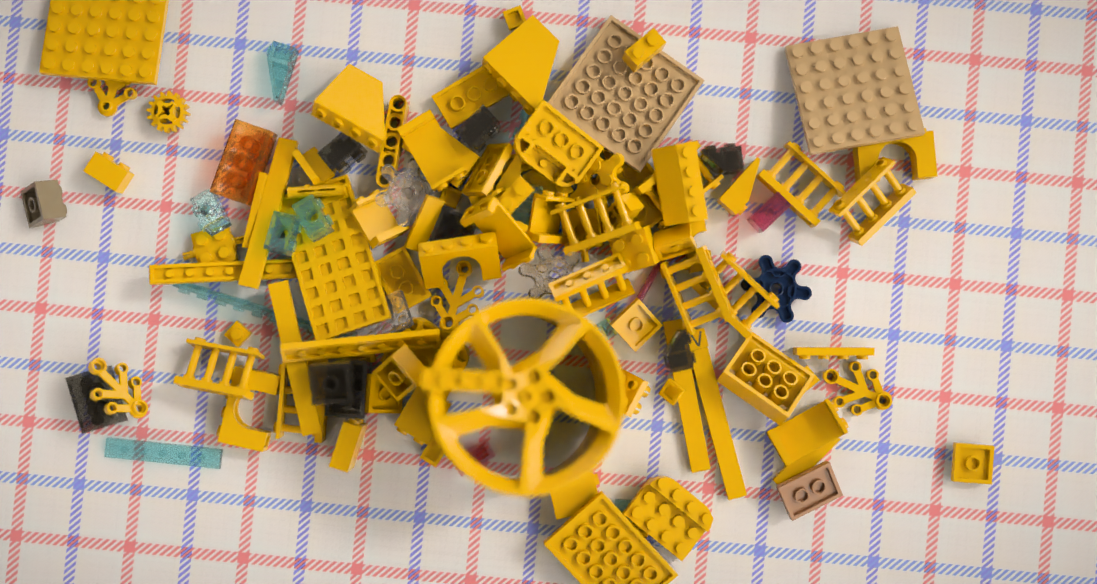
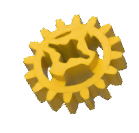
(162, 115)

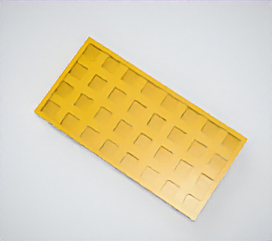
(338, 271)

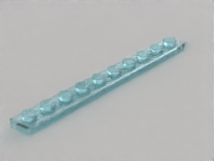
(241, 304)

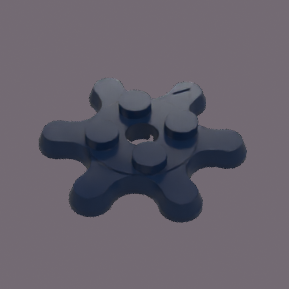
(786, 280)

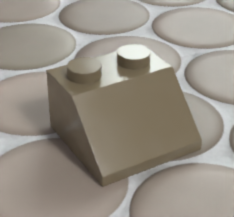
(43, 203)

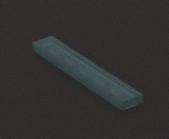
(163, 453)

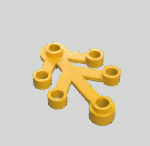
(113, 87)
(456, 300)
(860, 390)
(119, 391)

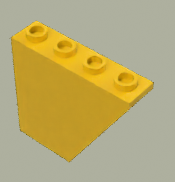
(524, 63)
(354, 107)

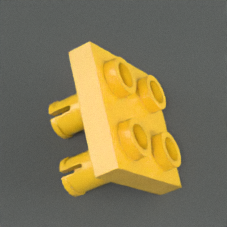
(633, 392)

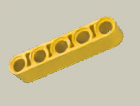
(395, 151)

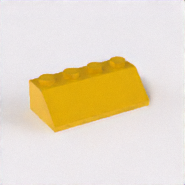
(679, 183)

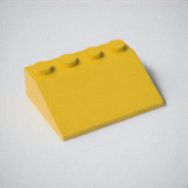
(766, 378)

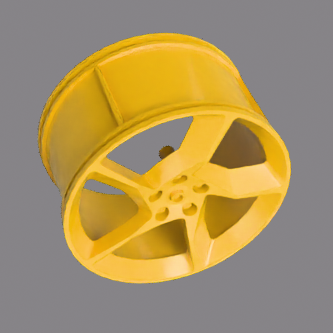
(532, 397)

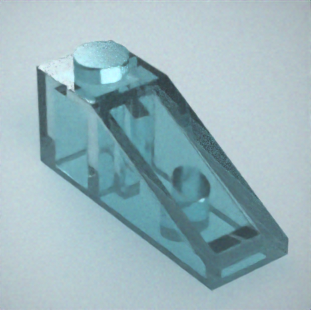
(281, 65)

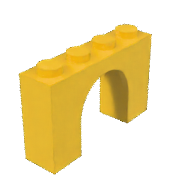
(920, 150)
(436, 254)
(233, 429)

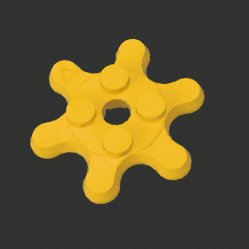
(607, 172)

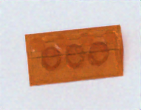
(242, 160)

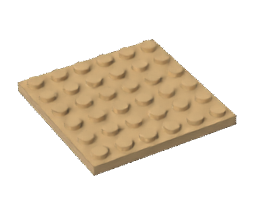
(854, 90)
(620, 107)

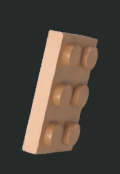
(809, 490)

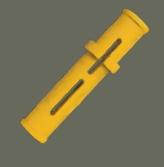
(335, 190)

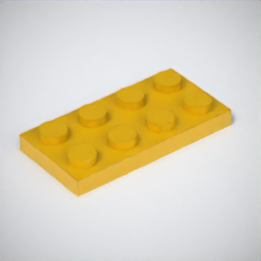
(467, 95)

